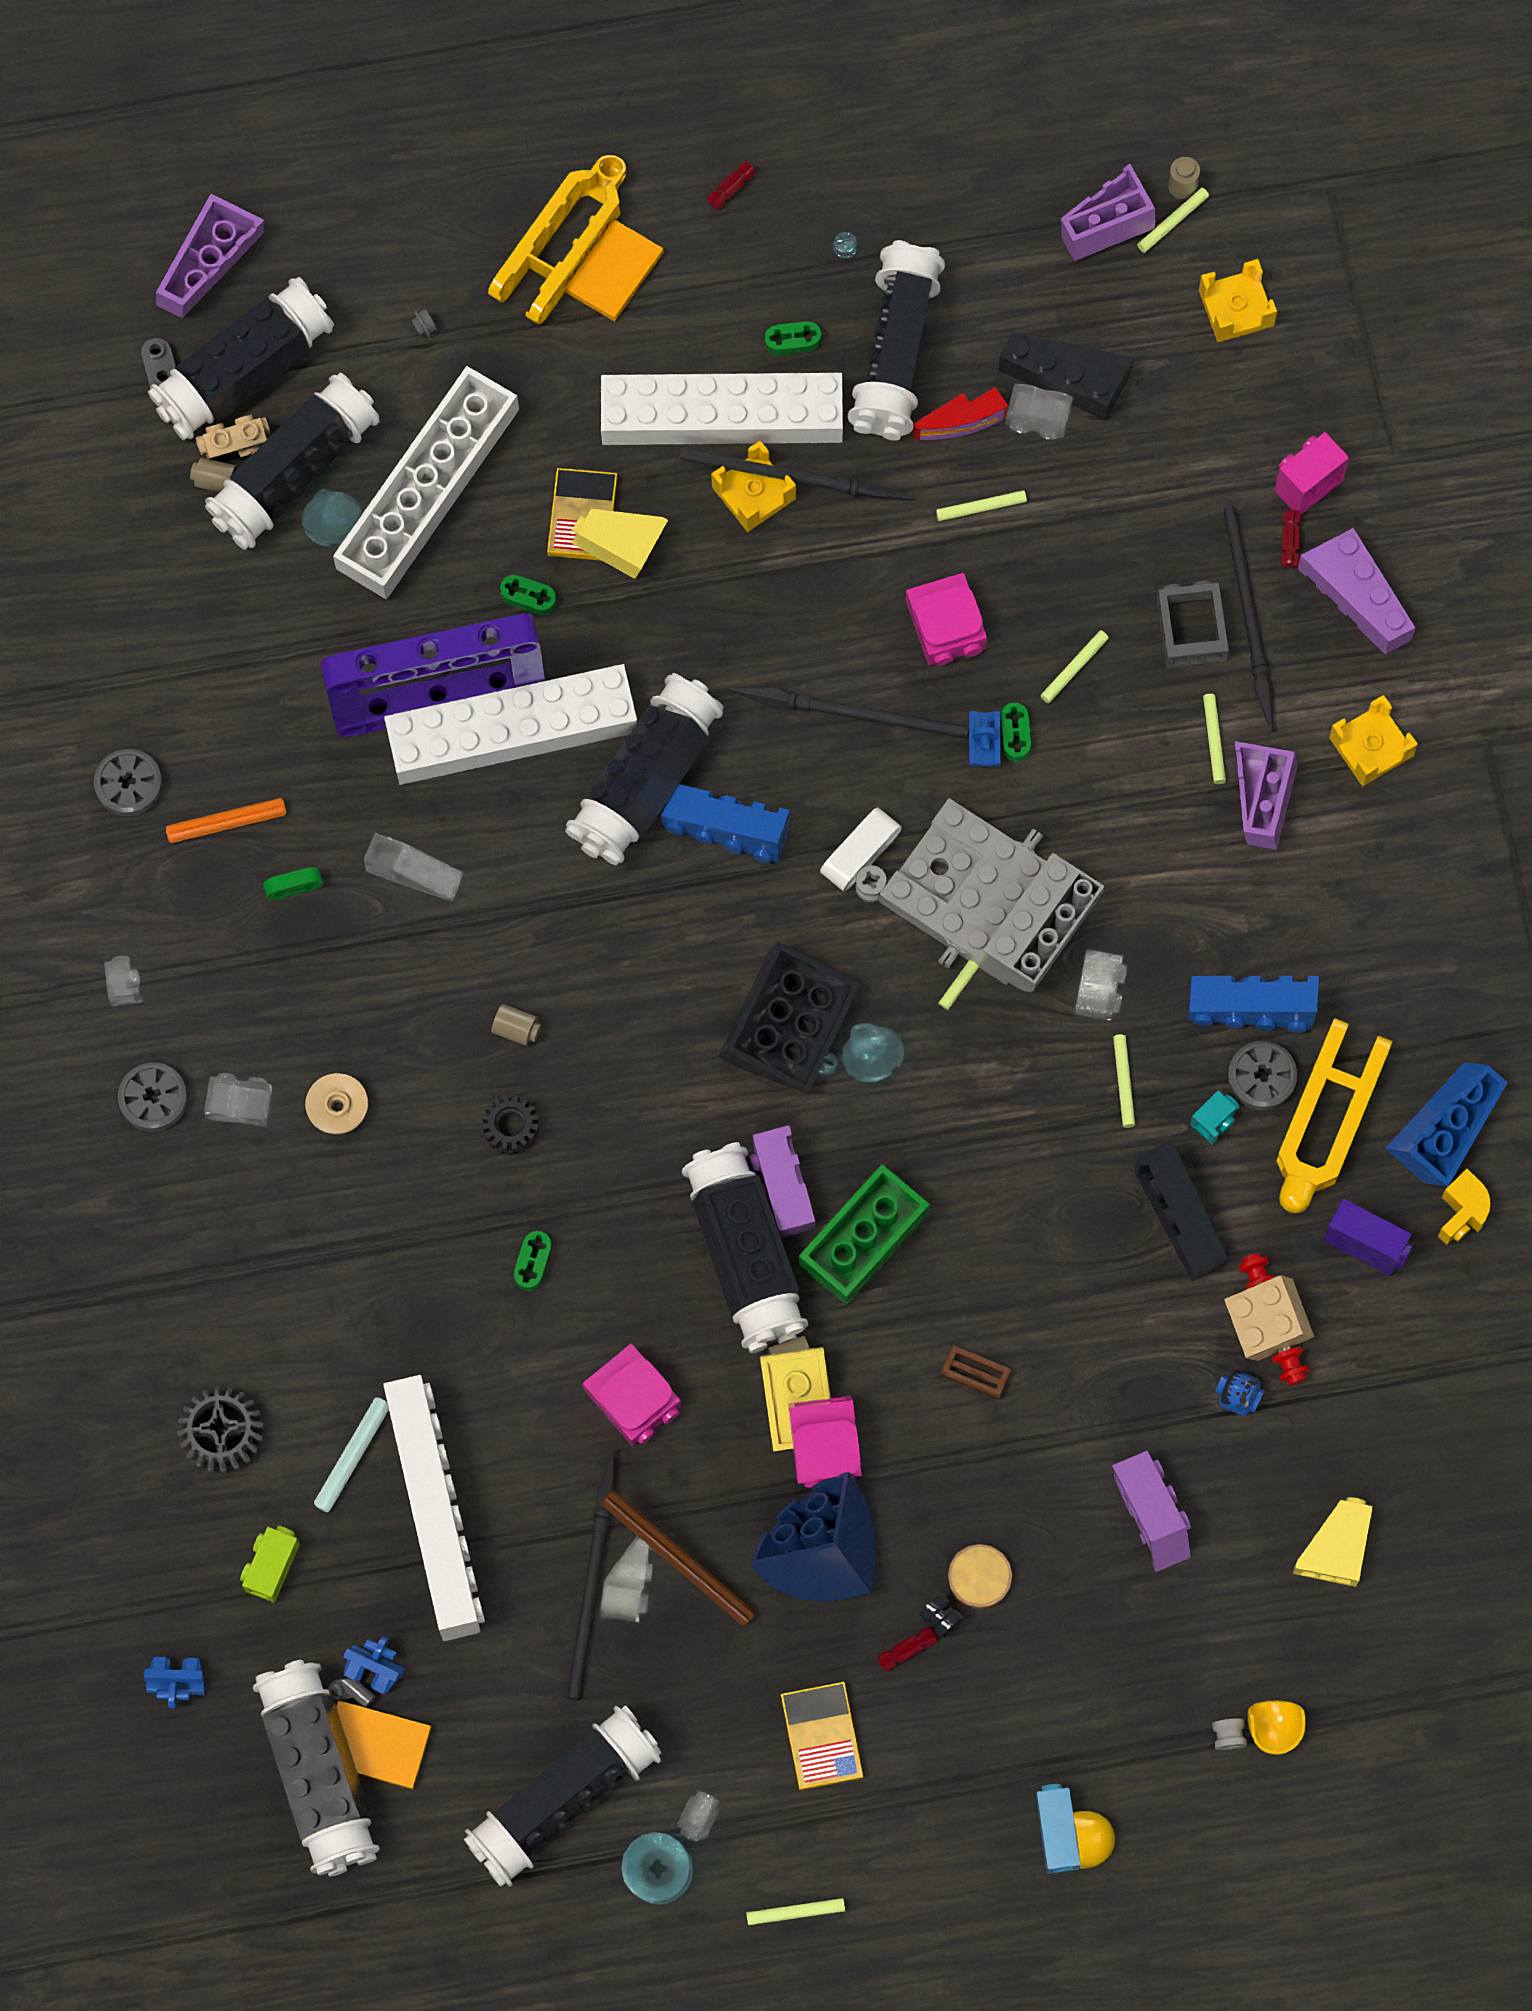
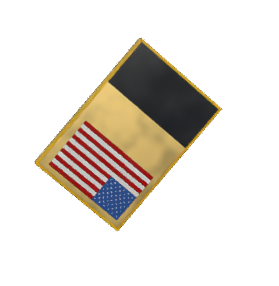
(576, 495)
(822, 1736)

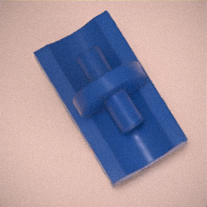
(984, 739)
(386, 1671)
(174, 1684)

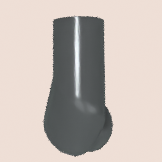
(349, 1688)

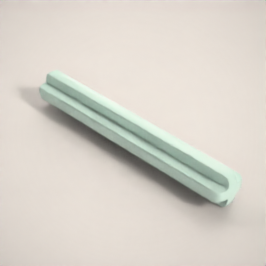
(352, 1454)

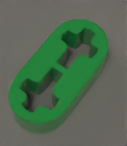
(793, 338)
(530, 588)
(1009, 732)
(293, 883)
(525, 1259)

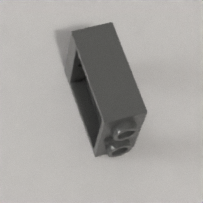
(1198, 652)

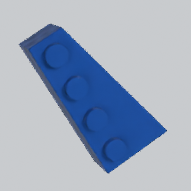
(727, 823)
(1253, 1002)
(1448, 1124)

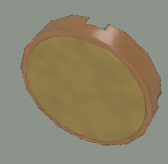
(979, 1576)

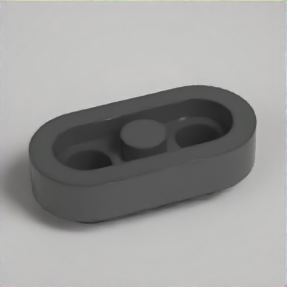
(157, 364)

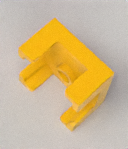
(1237, 303)
(753, 496)
(1372, 742)

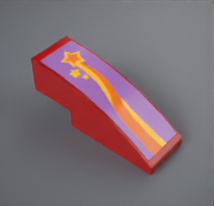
(962, 417)

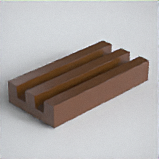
(980, 1387)

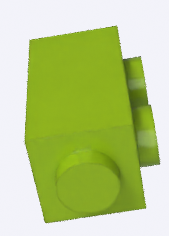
(271, 1563)

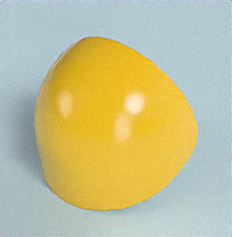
(1276, 1725)
(1094, 1838)

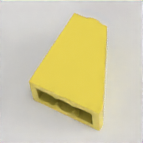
(618, 538)
(1339, 1545)

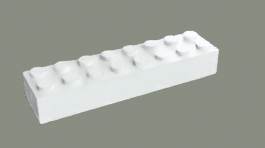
(721, 408)
(426, 482)
(511, 724)
(431, 1506)

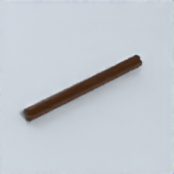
(678, 1558)

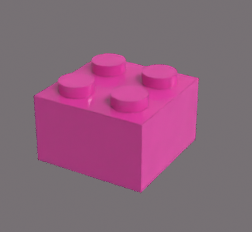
(1311, 473)

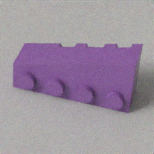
(210, 249)
(1357, 586)

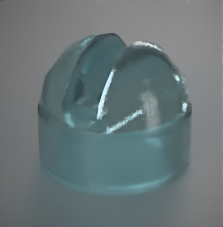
(847, 248)
(827, 1069)

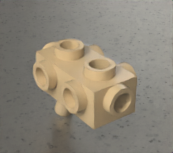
(242, 437)

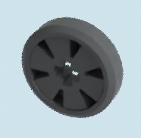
(117, 768)
(1245, 1067)
(145, 1114)

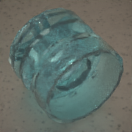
(644, 1855)

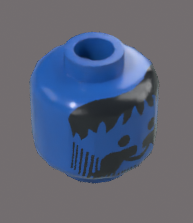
(1239, 1392)

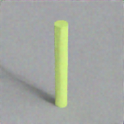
(1174, 219)
(981, 505)
(1074, 666)
(1214, 738)
(958, 984)
(1124, 1081)
(795, 1911)

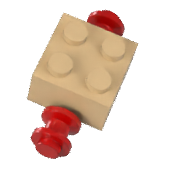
(1270, 1319)

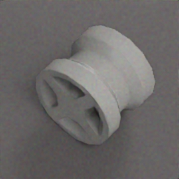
(870, 890)
(1229, 1734)

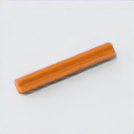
(225, 820)

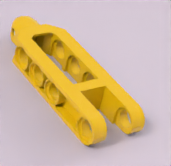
(598, 183)
(1303, 1179)

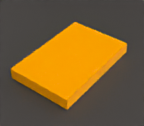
(614, 270)
(384, 1744)

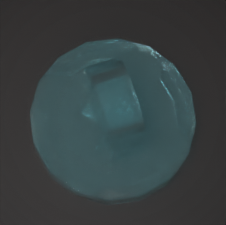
(330, 517)
(872, 1052)

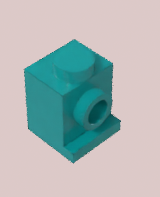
(1215, 1116)

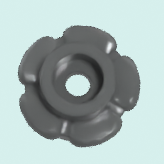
(423, 323)

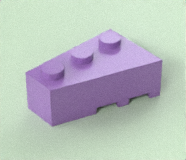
(1109, 216)
(1265, 791)
(782, 1181)

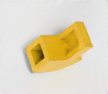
(1470, 1202)

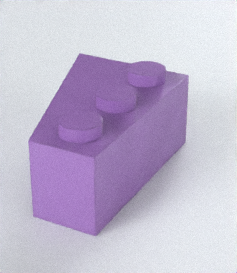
(1153, 1509)

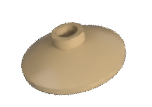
(335, 1089)

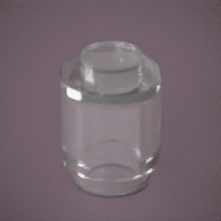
(698, 1816)

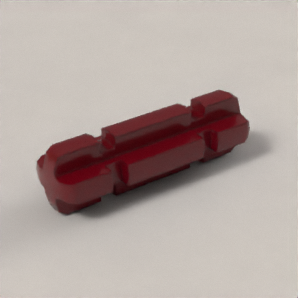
(731, 185)
(1291, 539)
(907, 1649)

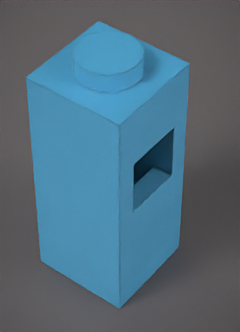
(1057, 1829)

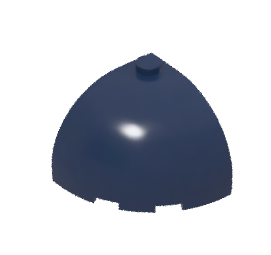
(821, 1544)

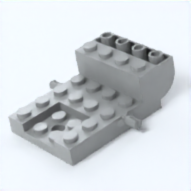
(994, 901)

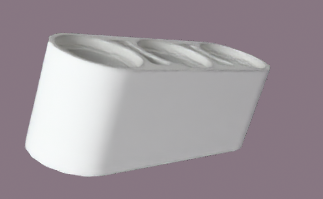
(860, 848)

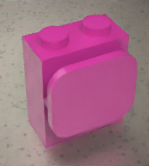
(946, 619)
(633, 1395)
(824, 1439)

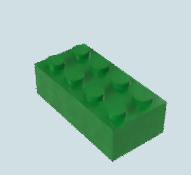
(864, 1234)

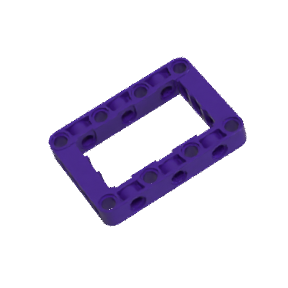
(405, 661)

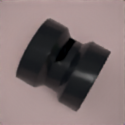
(941, 1616)

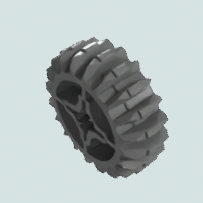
(207, 1431)

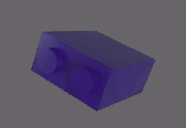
(1368, 1238)

